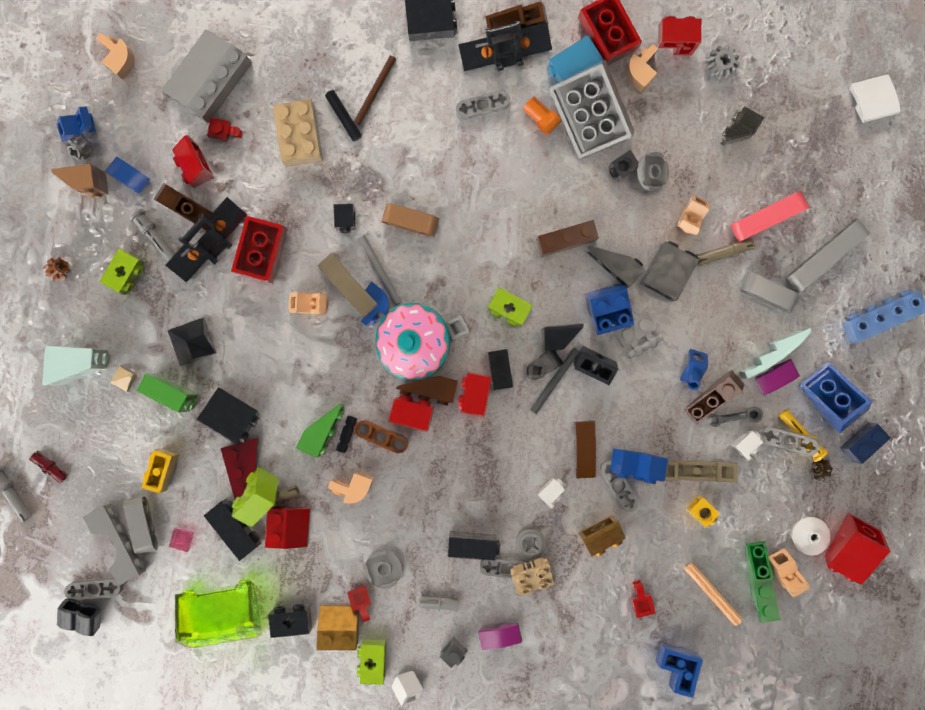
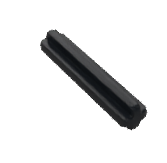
(343, 115)

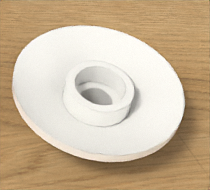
(802, 536)

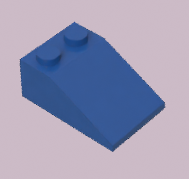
(835, 397)

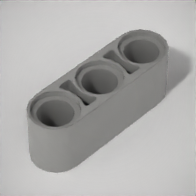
(769, 292)
(140, 525)

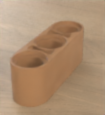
(410, 220)

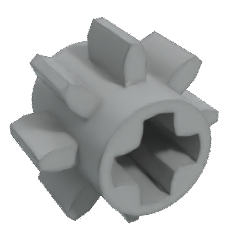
(79, 147)

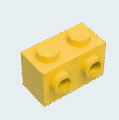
(159, 470)

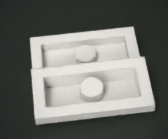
(875, 98)

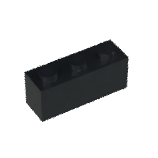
(234, 533)

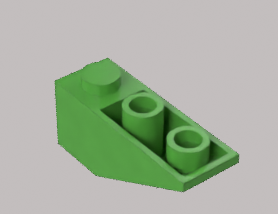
(315, 436)

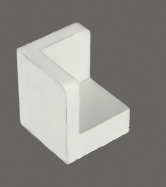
(407, 688)

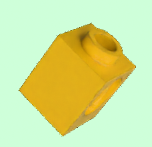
(697, 505)

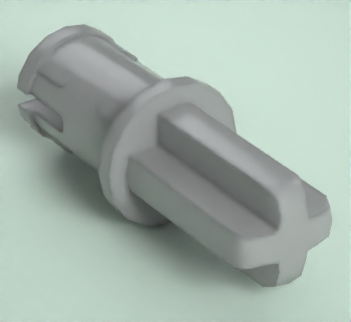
(439, 603)

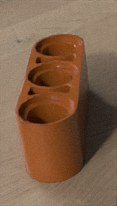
(371, 436)

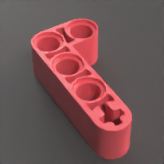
(769, 216)

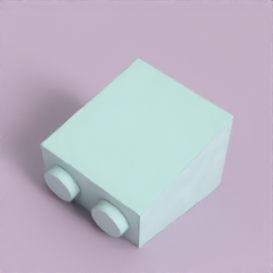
(70, 364)

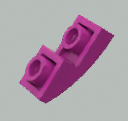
(777, 377)
(500, 637)

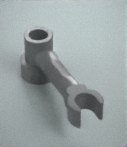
(739, 416)

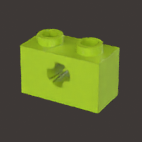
(115, 278)
(504, 298)
(377, 652)

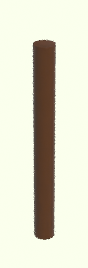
(375, 89)

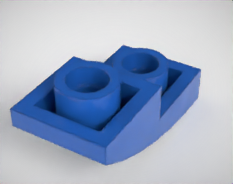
(127, 175)

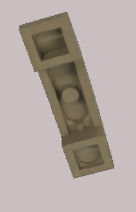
(347, 285)
(702, 471)

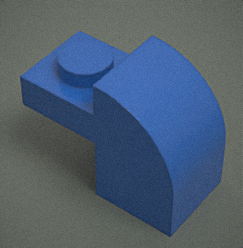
(76, 125)
(381, 299)

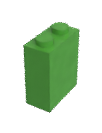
(167, 392)

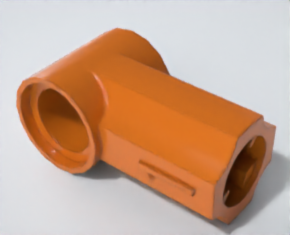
(545, 119)

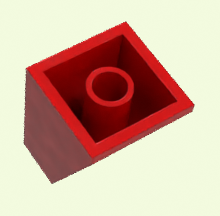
(856, 549)

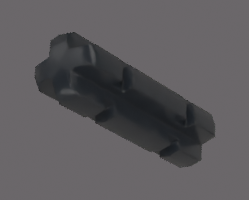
(346, 434)

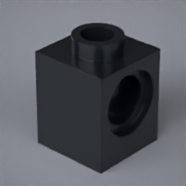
(627, 159)
(344, 217)

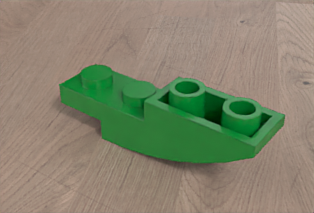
(760, 582)

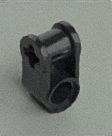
(546, 362)

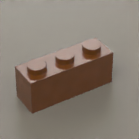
(567, 238)

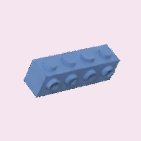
(884, 316)

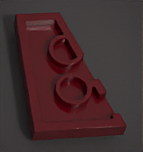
(239, 463)

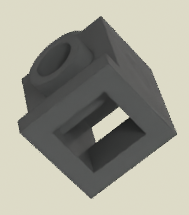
(453, 653)

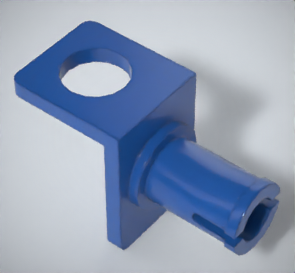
(695, 369)

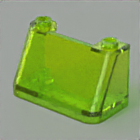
(217, 616)

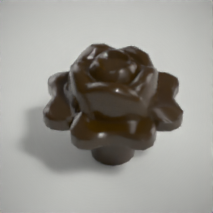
(821, 470)

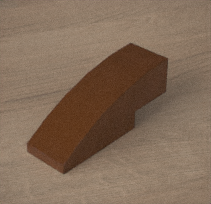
(527, 16)
(585, 449)

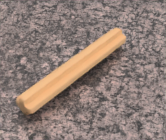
(713, 594)

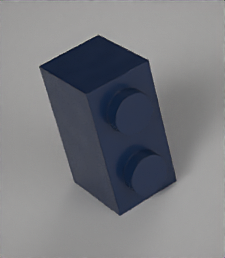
(865, 443)

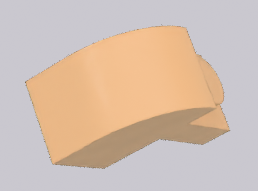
(120, 58)
(638, 71)
(693, 215)
(308, 303)
(355, 491)
(787, 574)

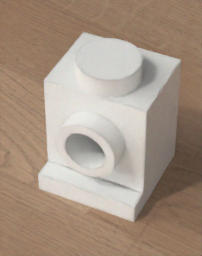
(747, 444)
(552, 491)

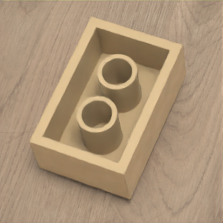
(297, 133)

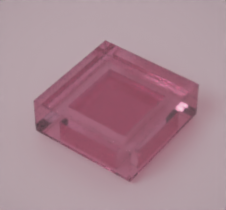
(181, 539)

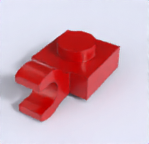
(221, 129)
(359, 600)
(642, 602)

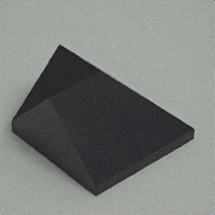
(559, 336)
(192, 341)

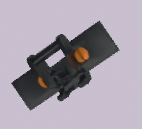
(506, 53)
(210, 244)

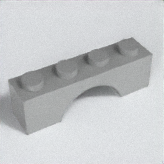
(105, 522)

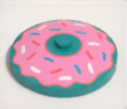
(413, 341)

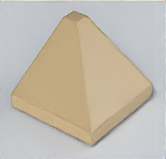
(123, 378)

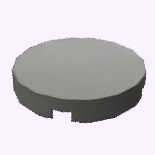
(652, 171)
(383, 568)

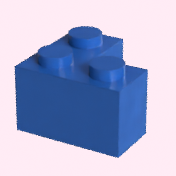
(639, 465)
(684, 667)

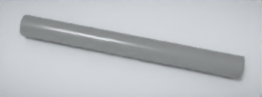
(379, 269)

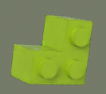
(257, 497)

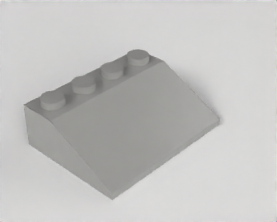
(207, 75)
(592, 109)

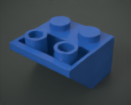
(609, 308)

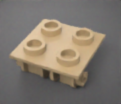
(533, 578)

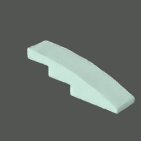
(779, 350)

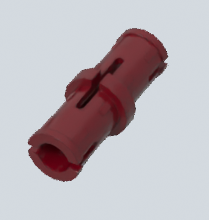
(48, 467)

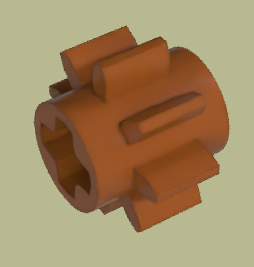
(56, 269)

